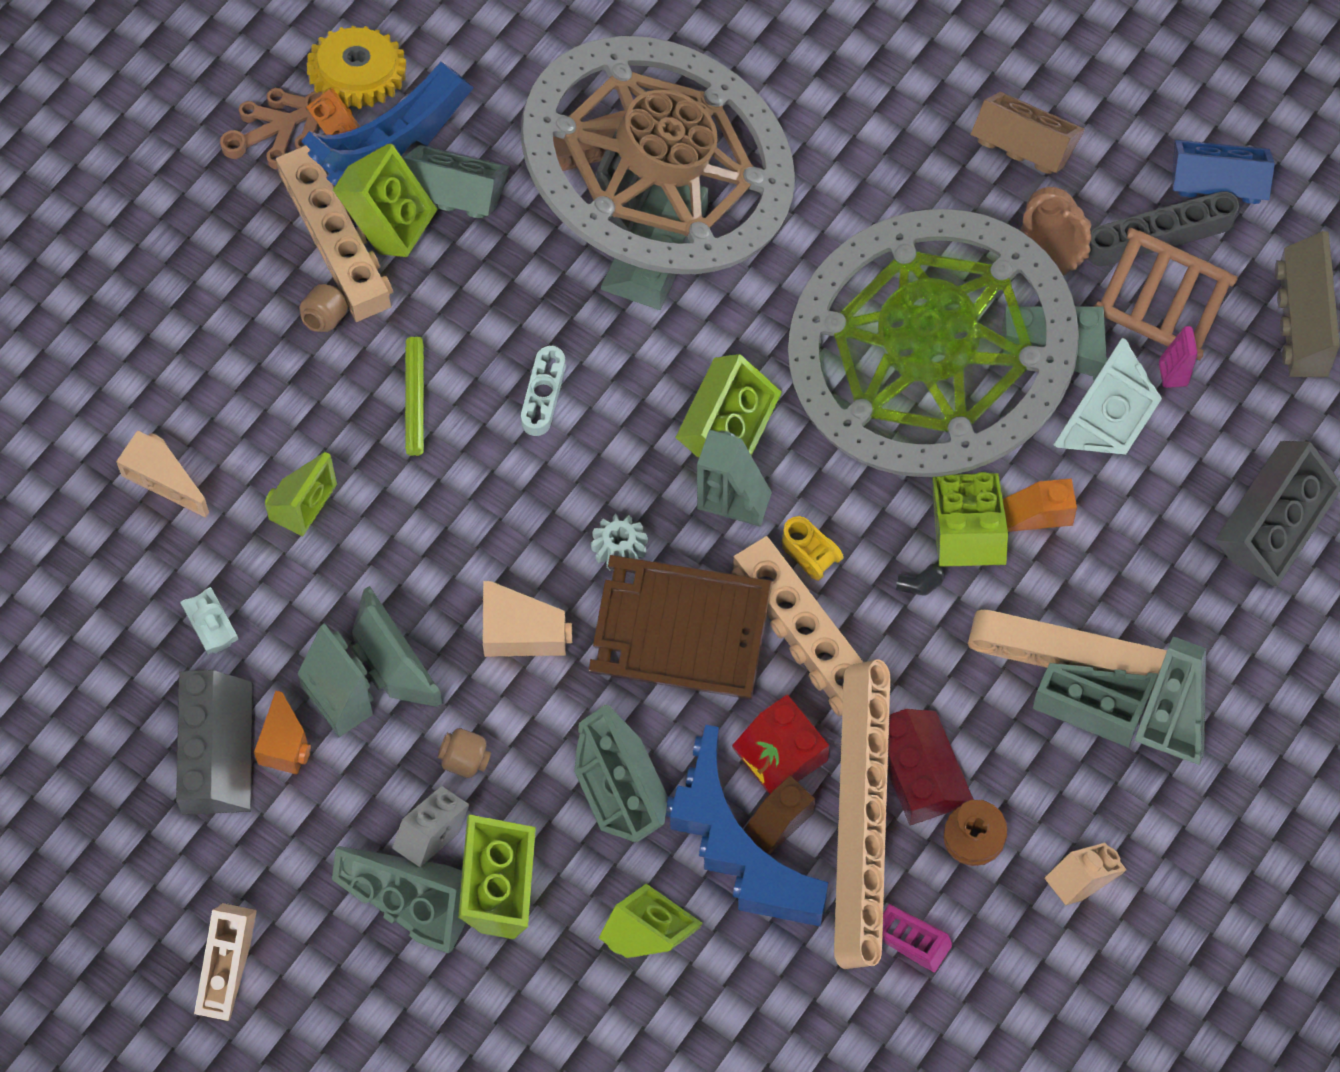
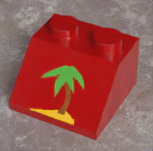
(781, 745)

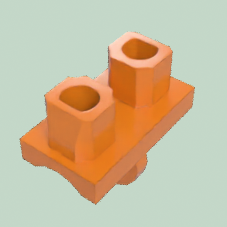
(332, 114)

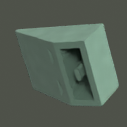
(336, 682)

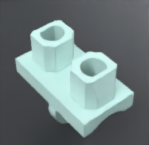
(209, 621)

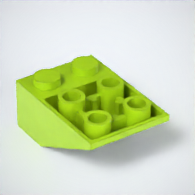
(969, 520)

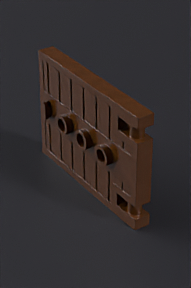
(681, 627)

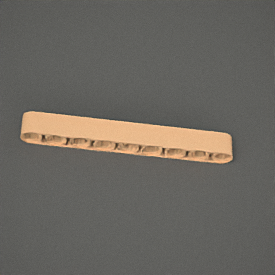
(862, 815)

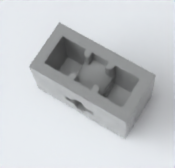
(430, 826)

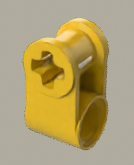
(812, 553)

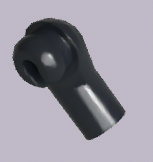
(923, 583)

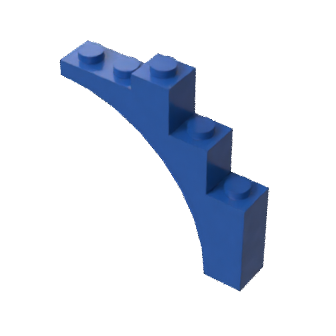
(411, 120)
(762, 883)

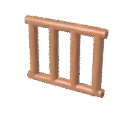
(1165, 253)

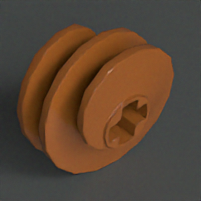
(977, 816)

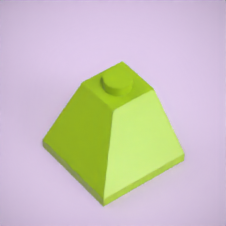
(302, 495)
(647, 924)

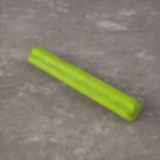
(414, 396)

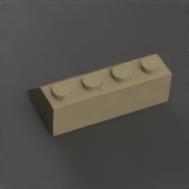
(1308, 307)

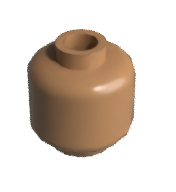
(323, 308)
(463, 753)

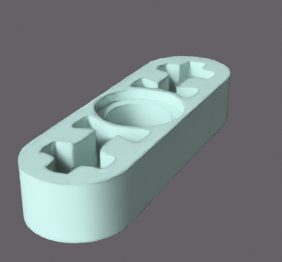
(547, 403)

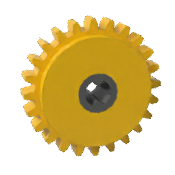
(357, 65)

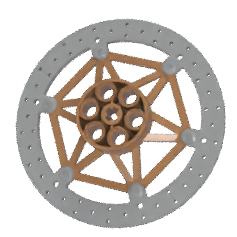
(664, 142)

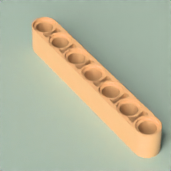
(1047, 643)

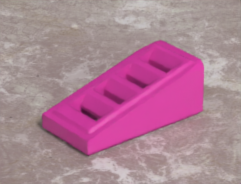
(1179, 360)
(937, 952)

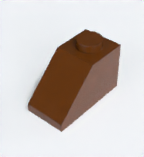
(780, 815)

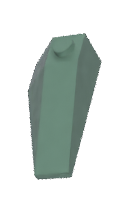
(414, 896)

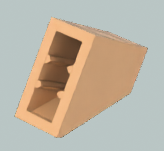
(521, 624)

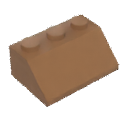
(1026, 132)

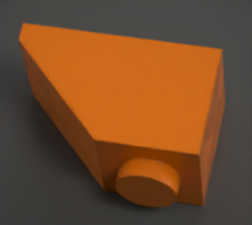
(1041, 506)
(282, 738)

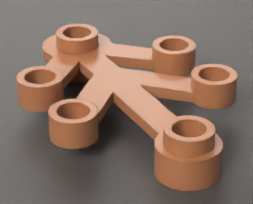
(280, 123)

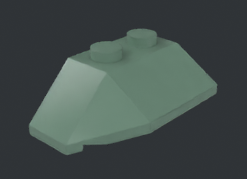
(390, 655)
(618, 777)

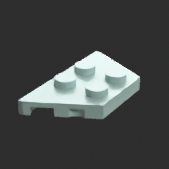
(1113, 407)

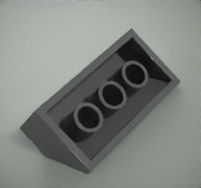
(1279, 511)
(214, 743)

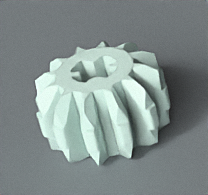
(610, 535)

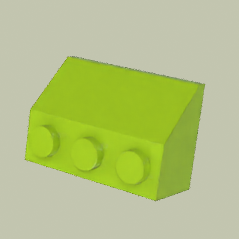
(386, 201)
(730, 400)
(497, 876)

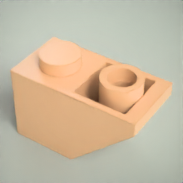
(1085, 872)

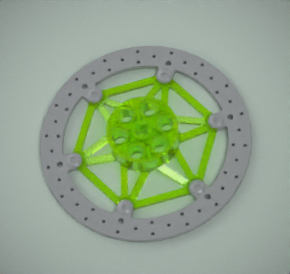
(943, 325)

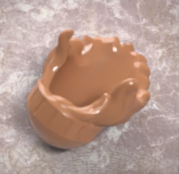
(1058, 227)

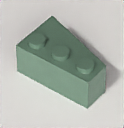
(1091, 341)
(730, 480)
(1095, 700)
(1177, 704)

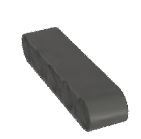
(1173, 218)

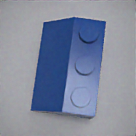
(1222, 168)

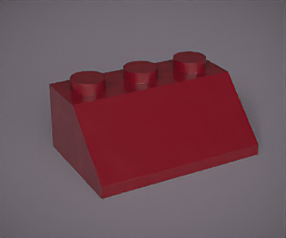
(924, 766)

